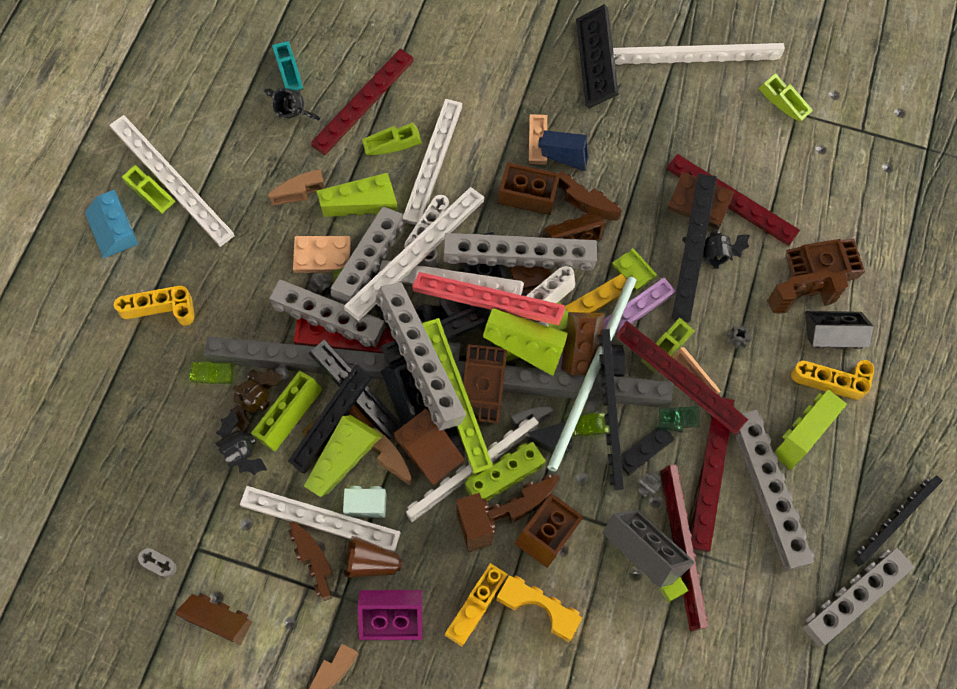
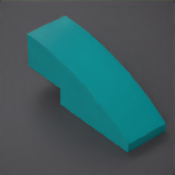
(287, 66)

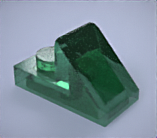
(678, 418)

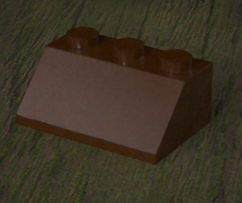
(528, 188)
(583, 228)
(581, 341)
(215, 618)

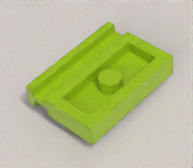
(633, 265)

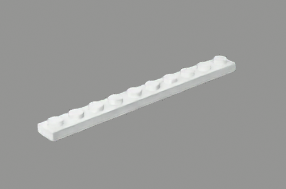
(698, 53)
(172, 181)
(415, 252)

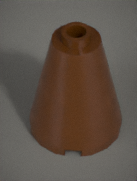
(369, 559)

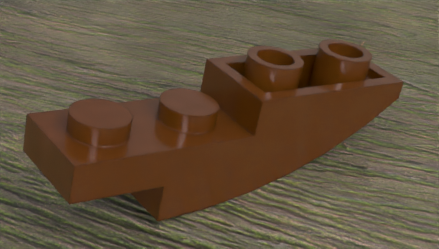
(586, 201)
(532, 497)
(310, 552)

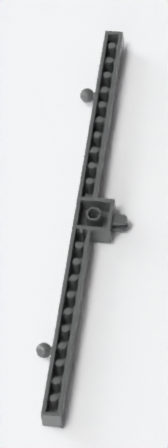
(516, 379)

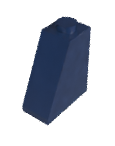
(565, 148)

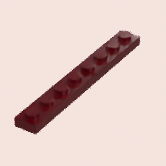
(362, 102)
(742, 205)
(682, 377)
(710, 484)
(682, 538)

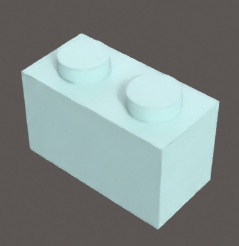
(365, 502)

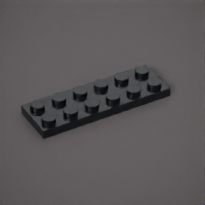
(597, 56)

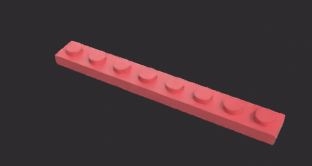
(489, 298)

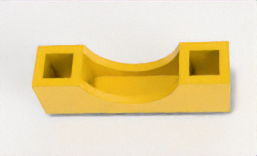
(563, 620)

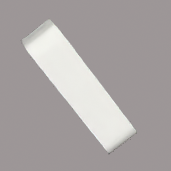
(431, 212)
(554, 288)

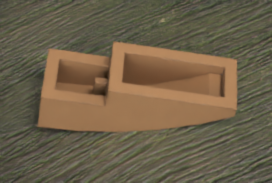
(297, 188)
(391, 459)
(331, 674)

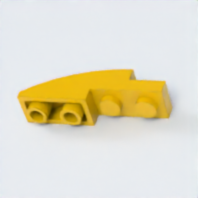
(476, 605)

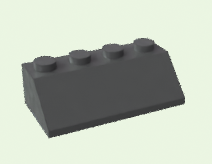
(647, 547)

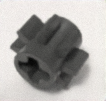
(320, 284)
(739, 336)
(649, 484)

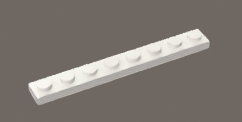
(432, 162)
(502, 284)
(449, 484)
(318, 518)

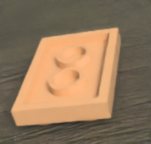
(320, 253)

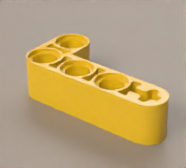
(130, 305)
(802, 374)

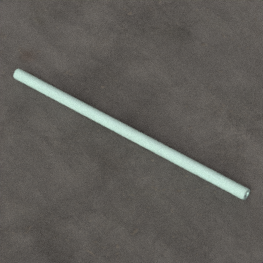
(589, 379)

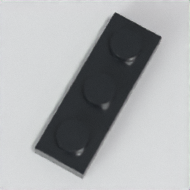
(645, 450)

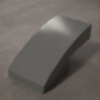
(539, 413)

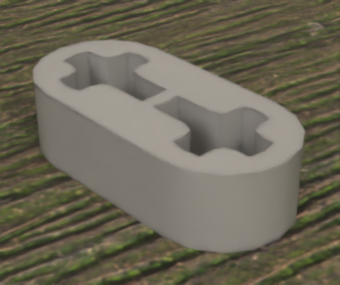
(154, 567)

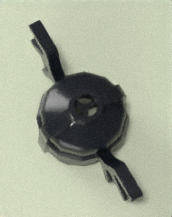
(288, 103)
(721, 246)
(238, 446)

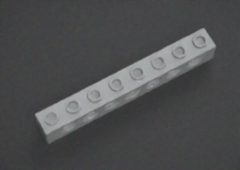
(528, 245)
(413, 340)
(768, 500)

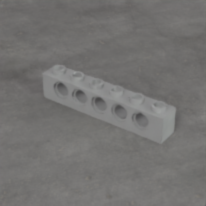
(374, 244)
(285, 292)
(898, 566)

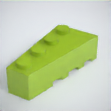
(358, 197)
(526, 339)
(809, 429)
(343, 451)

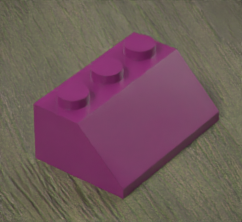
(390, 614)

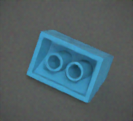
(110, 224)

